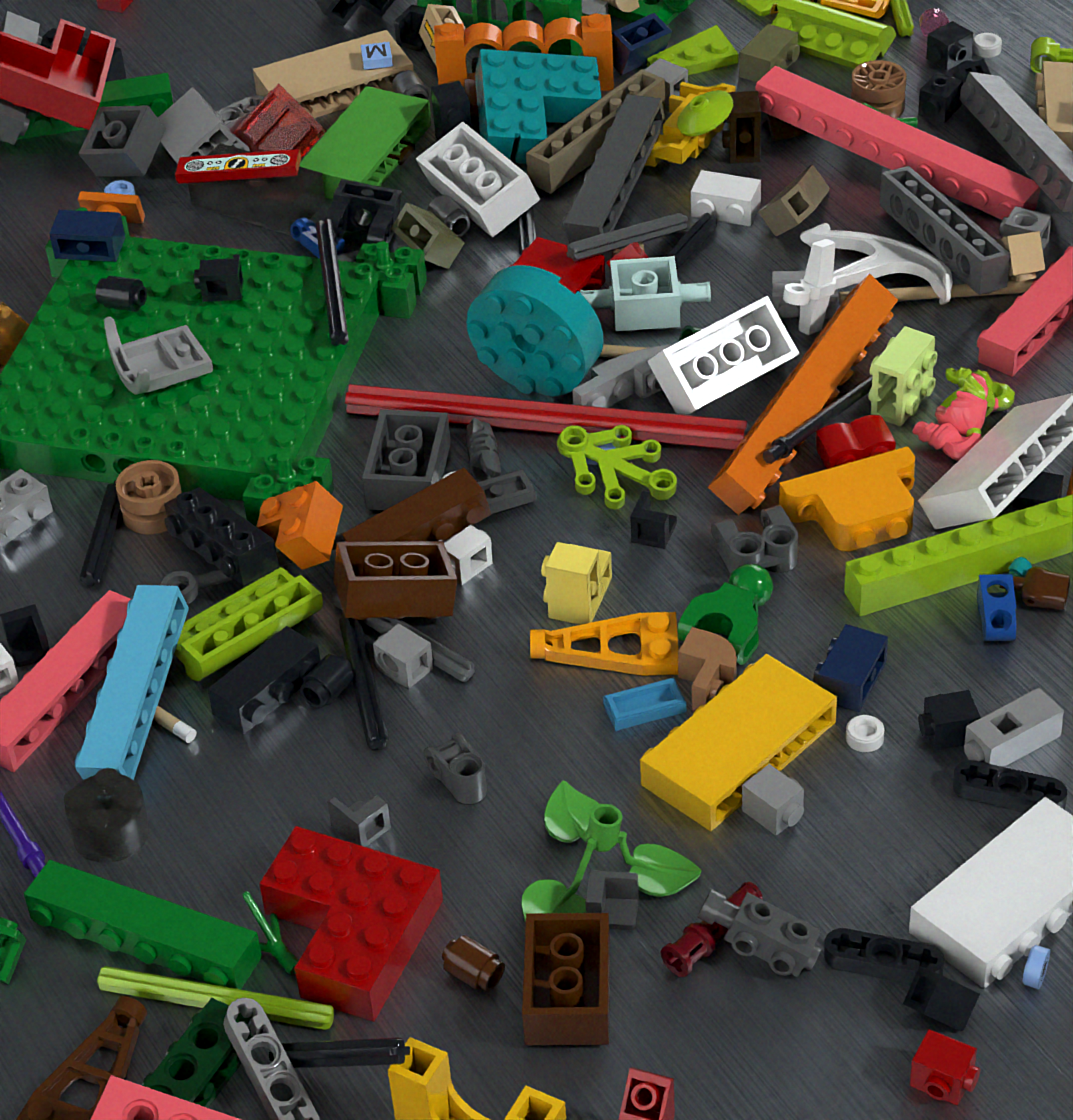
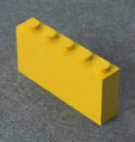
(750, 723)

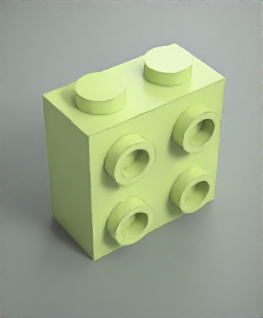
(903, 375)

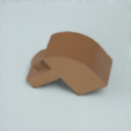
(708, 663)

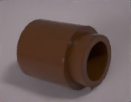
(472, 963)

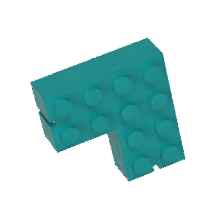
(527, 90)

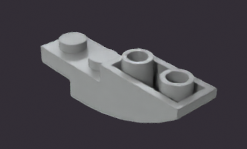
(619, 379)

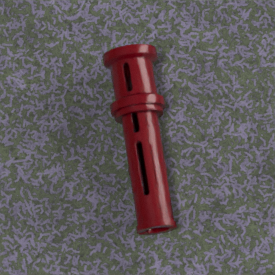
(700, 938)

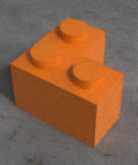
(302, 523)

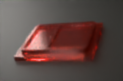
(279, 125)

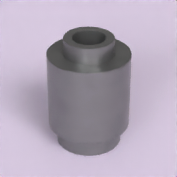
(410, 84)
(450, 214)

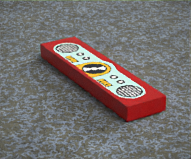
(238, 166)

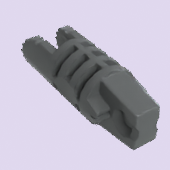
(482, 451)

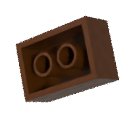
(394, 579)
(566, 979)

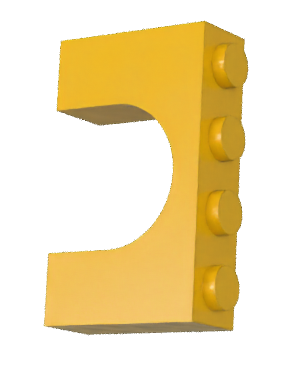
(424, 1091)

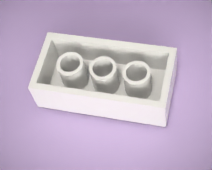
(478, 179)
(723, 357)

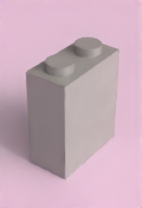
(193, 127)

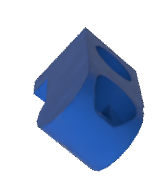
(997, 609)

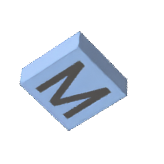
(376, 55)

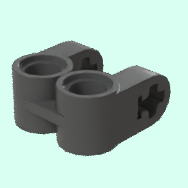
(774, 550)

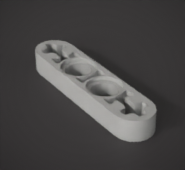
(261, 1075)

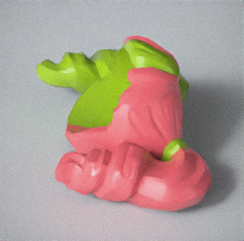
(964, 412)

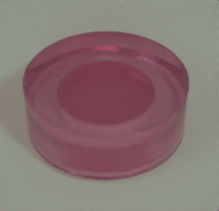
(932, 20)

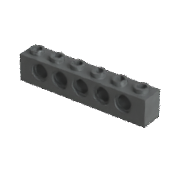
(944, 230)

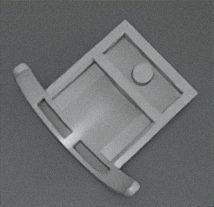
(157, 359)

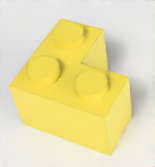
(575, 582)

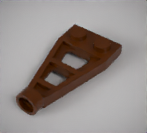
(45, 1100)

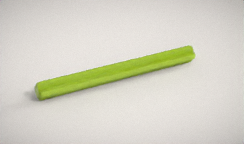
(198, 995)

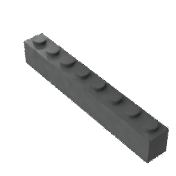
(1022, 135)

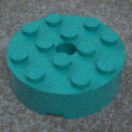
(534, 331)

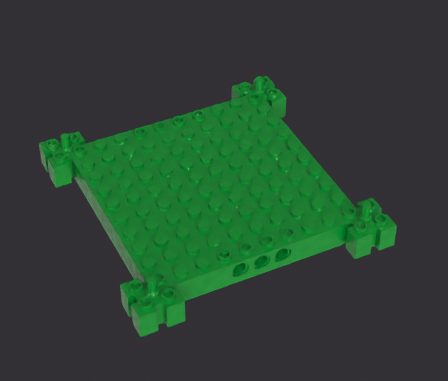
(233, 431)

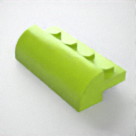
(834, 33)
(245, 621)

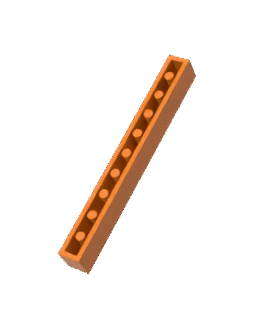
(804, 393)

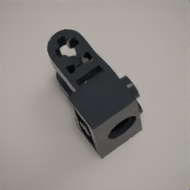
(348, 213)

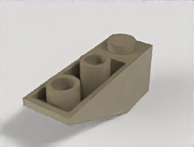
(795, 201)

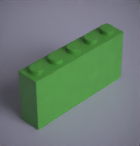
(364, 137)

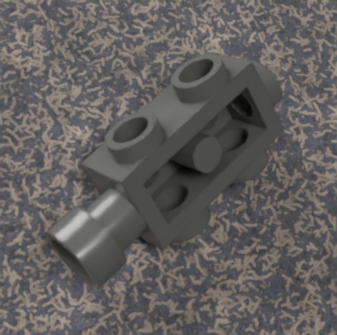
(764, 931)

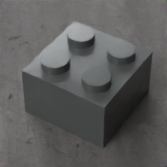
(122, 141)

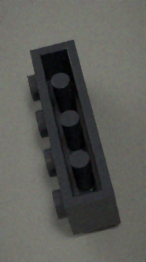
(221, 536)

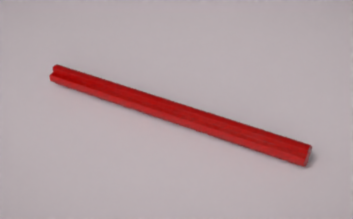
(549, 416)

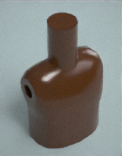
(1042, 588)

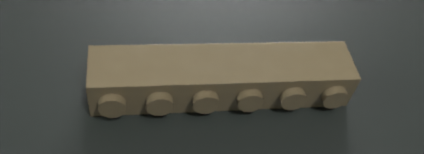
(576, 143)

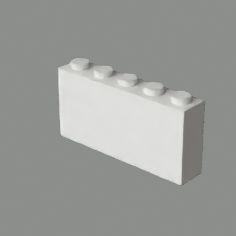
(1001, 463)
(1002, 896)

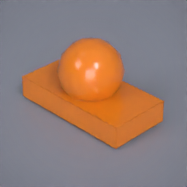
(119, 203)

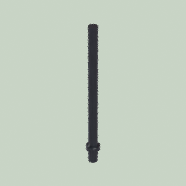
(783, 446)

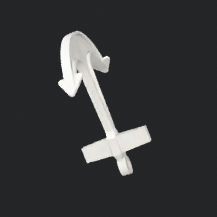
(884, 258)

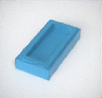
(644, 704)

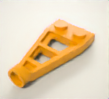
(657, 640)

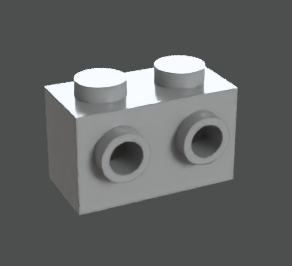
(22, 504)

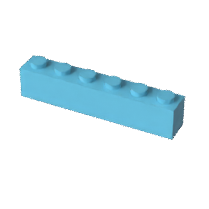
(133, 681)

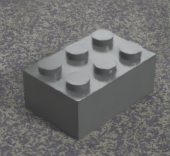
(405, 456)

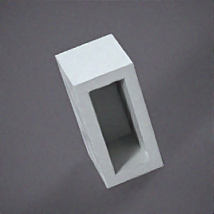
(727, 197)

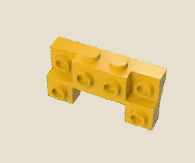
(674, 145)

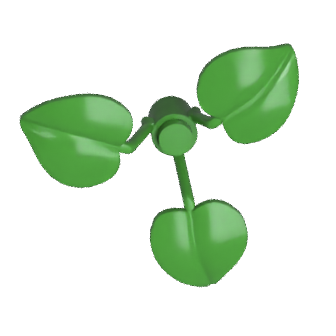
(576, 816)

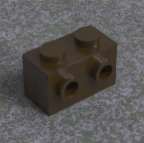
(743, 128)

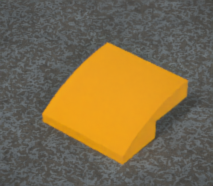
(868, 8)

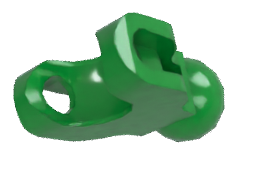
(731, 610)

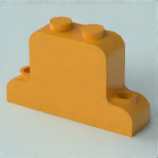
(856, 500)

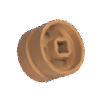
(880, 86)
(142, 495)

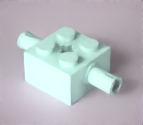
(646, 294)

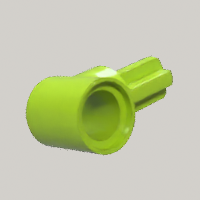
(1048, 47)

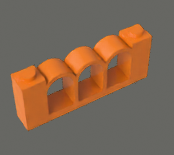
(454, 42)

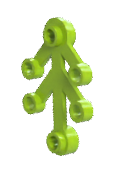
(578, 444)

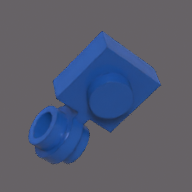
(305, 232)

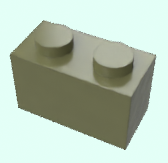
(768, 49)
(427, 232)

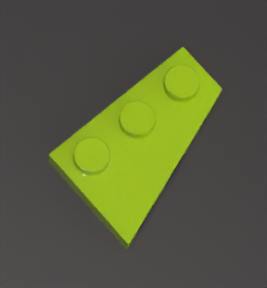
(700, 52)

